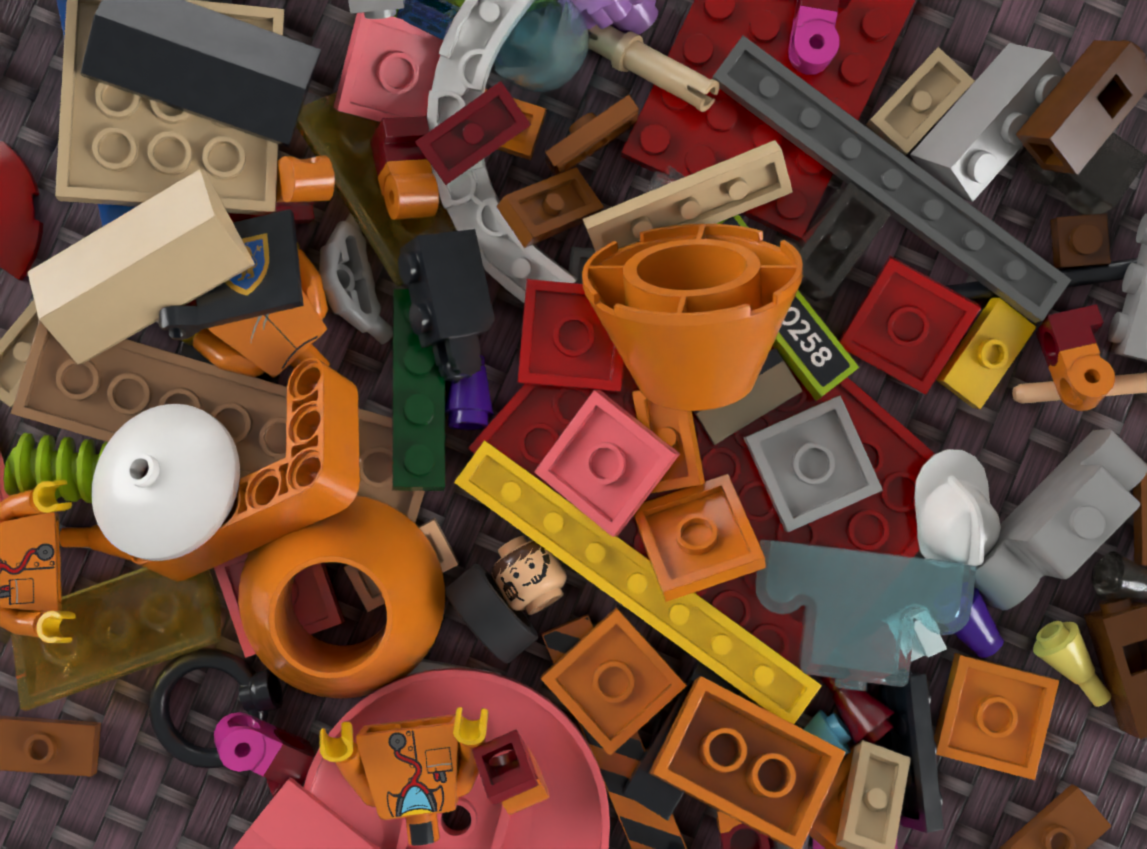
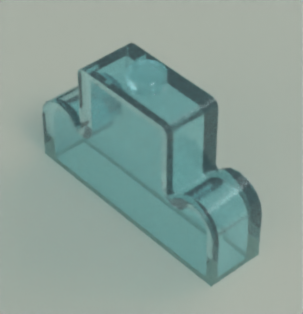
(862, 606)

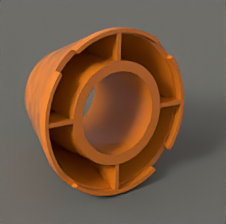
(694, 309)
(386, 549)

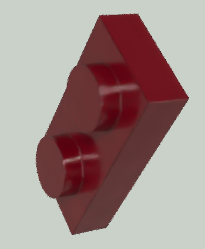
(473, 133)

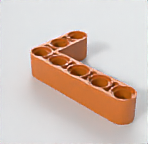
(304, 487)

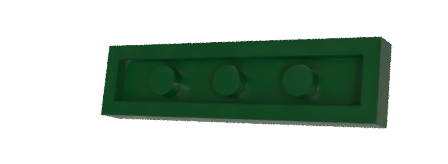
(416, 407)

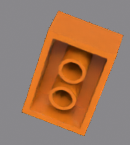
(747, 763)

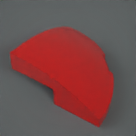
(18, 227)

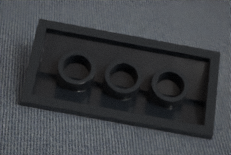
(202, 64)

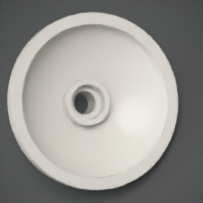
(183, 494)

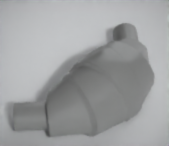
(350, 281)

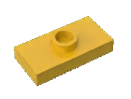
(986, 353)

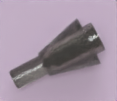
(1119, 578)

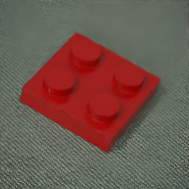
(908, 325)
(565, 340)

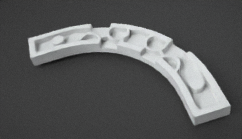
(470, 198)

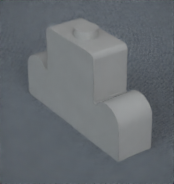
(1062, 519)

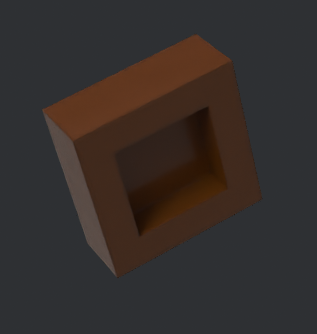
(1080, 240)

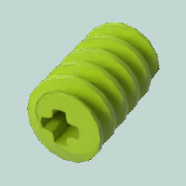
(32, 465)

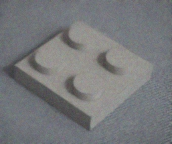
(813, 464)

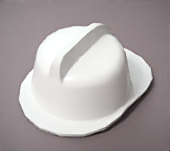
(955, 509)

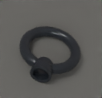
(257, 692)

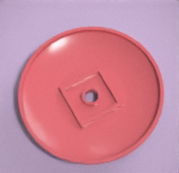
(578, 801)

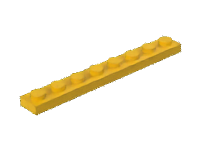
(632, 582)

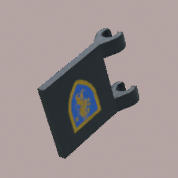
(258, 291)

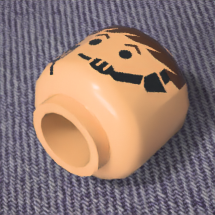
(528, 575)

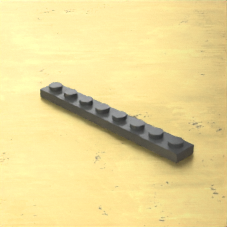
(890, 180)

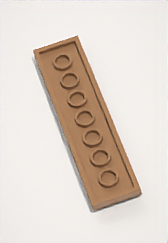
(135, 377)

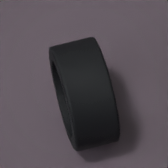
(488, 615)

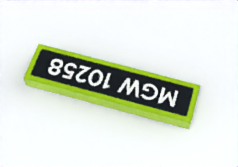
(809, 344)

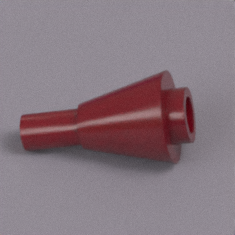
(861, 712)

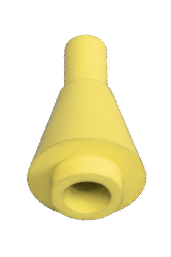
(1066, 652)

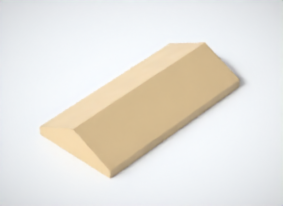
(136, 266)

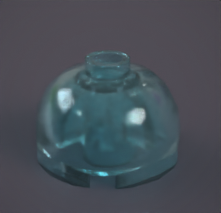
(544, 47)

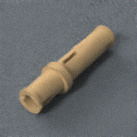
(631, 54)

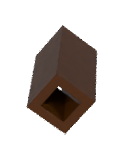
(1086, 106)
(1121, 650)

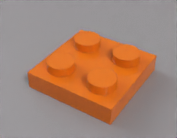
(698, 538)
(613, 681)
(995, 716)

